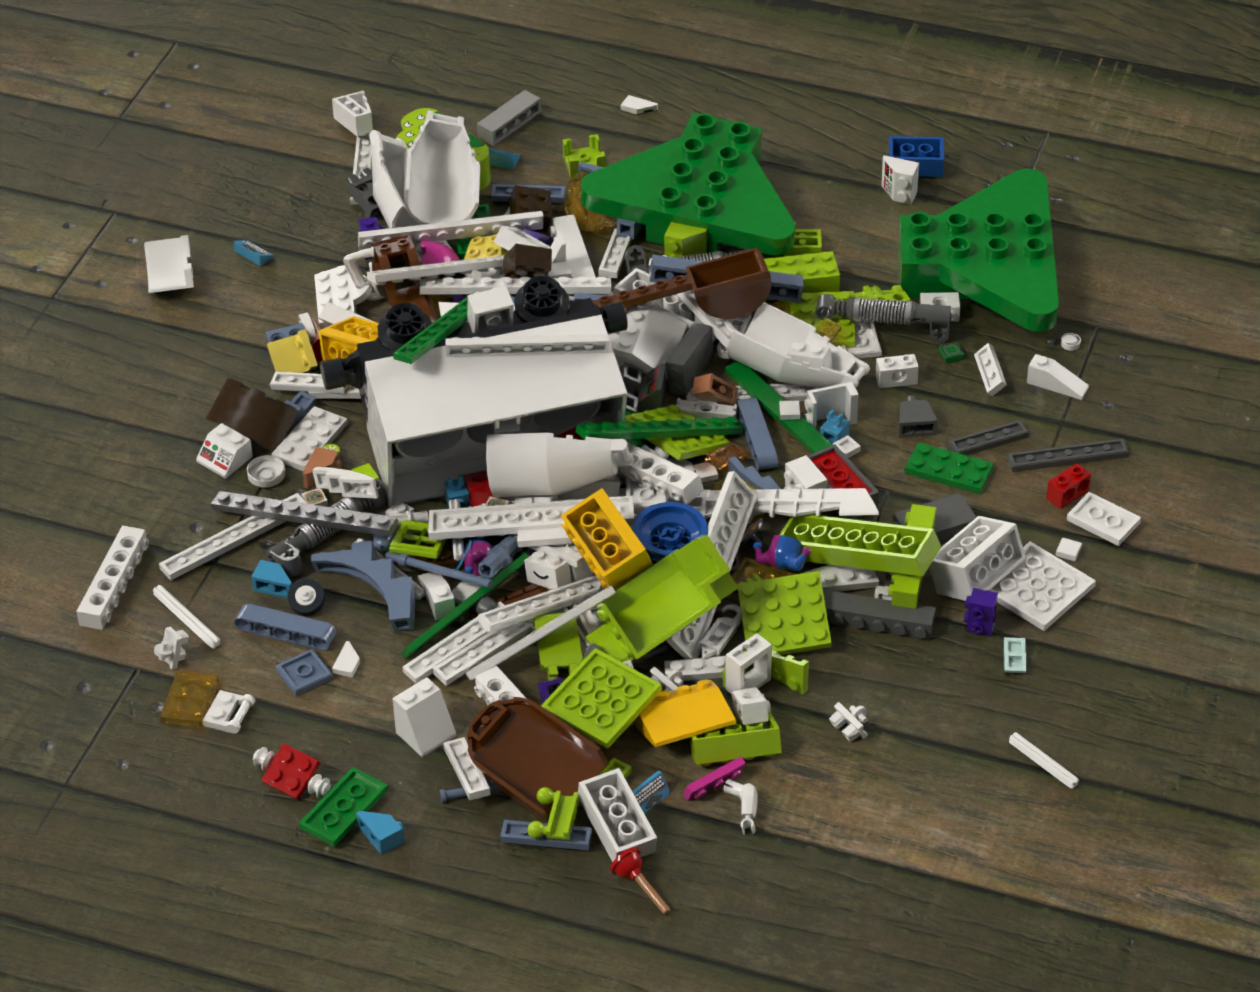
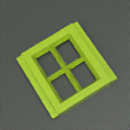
(416, 550)

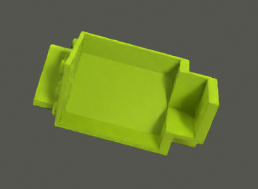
(662, 600)

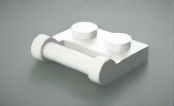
(224, 707)

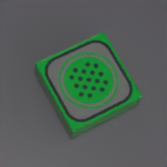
(951, 352)

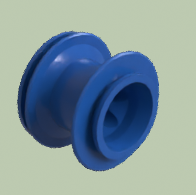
(667, 528)

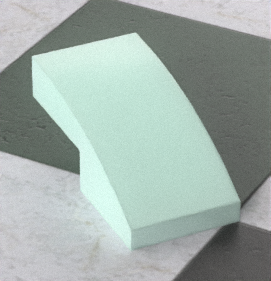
(1014, 655)

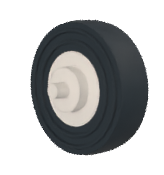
(306, 597)

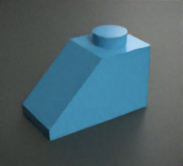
(270, 579)
(381, 830)

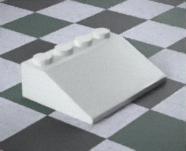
(649, 337)

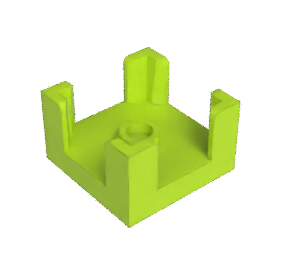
(587, 155)

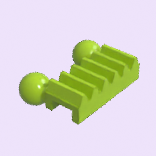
(561, 815)

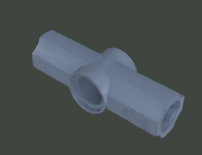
(498, 557)

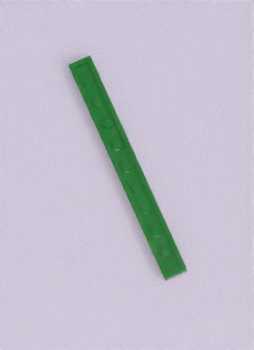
(661, 429)

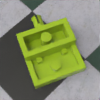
(806, 242)

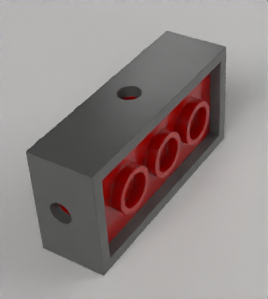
(842, 474)

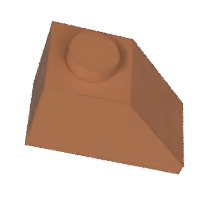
(714, 389)
(320, 458)

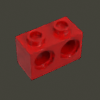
(1068, 486)

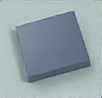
(304, 672)

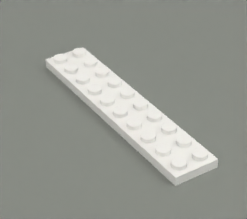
(509, 518)
(726, 533)

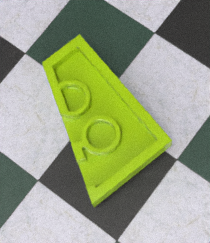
(790, 671)

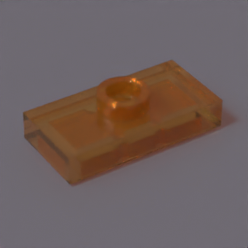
(720, 457)

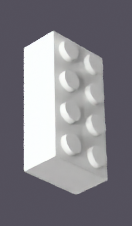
(616, 814)

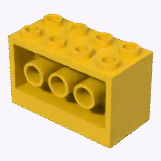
(342, 338)
(605, 540)

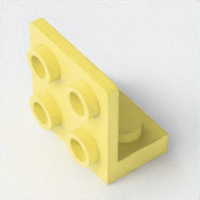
(484, 247)
(293, 354)

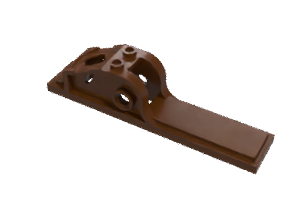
(396, 251)

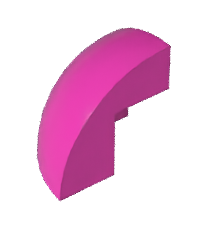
(436, 252)

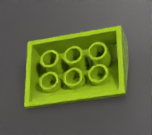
(735, 741)

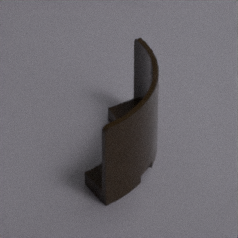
(252, 413)

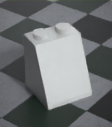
(423, 717)

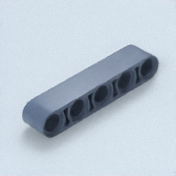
(757, 434)
(285, 626)

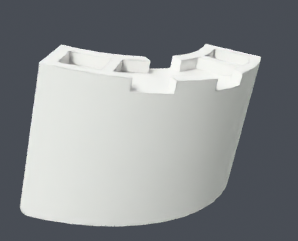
(169, 264)

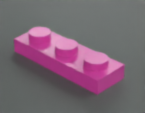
(714, 779)

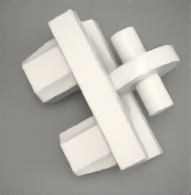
(170, 648)
(668, 683)
(853, 720)

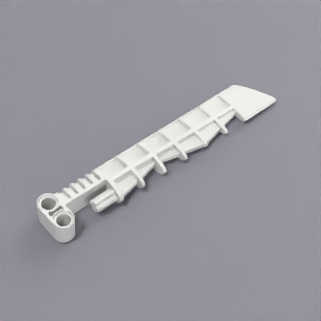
(796, 502)

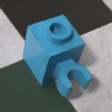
(835, 427)
(457, 490)

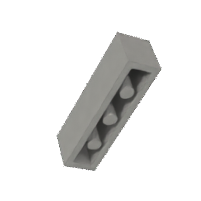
(509, 117)

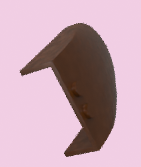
(531, 749)

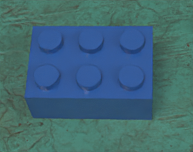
(924, 150)

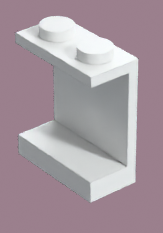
(840, 398)

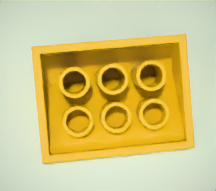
(684, 713)

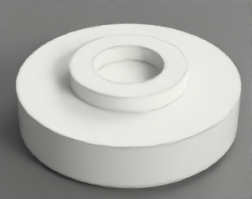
(266, 471)

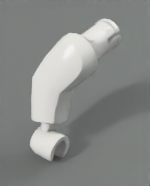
(749, 800)

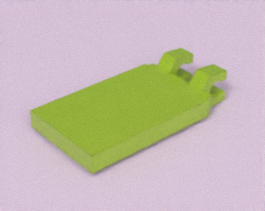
(560, 647)

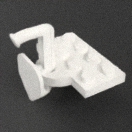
(347, 285)

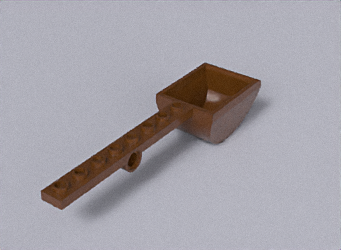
(722, 286)

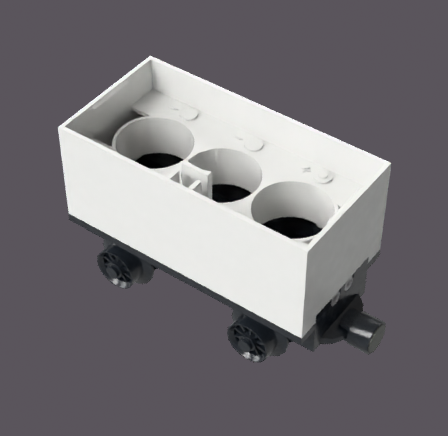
(437, 412)

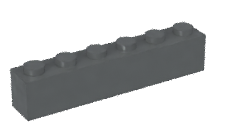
(878, 615)

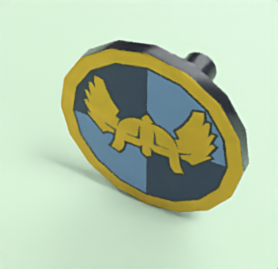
(750, 534)

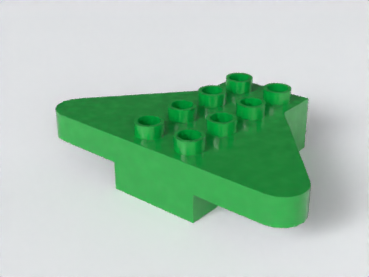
(700, 181)
(988, 251)

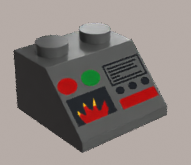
(652, 389)

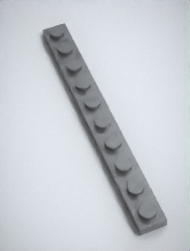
(304, 513)

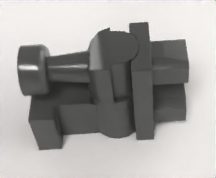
(362, 192)

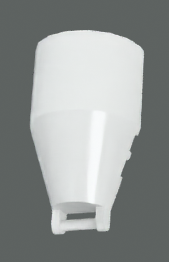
(441, 172)
(389, 179)
(771, 337)
(550, 465)

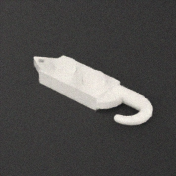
(720, 633)

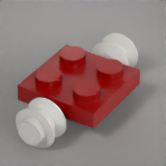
(291, 772)

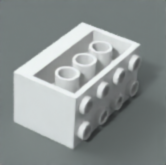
(977, 557)

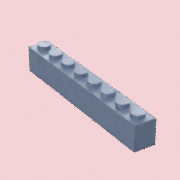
(783, 286)

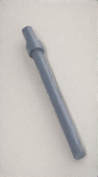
(406, 560)

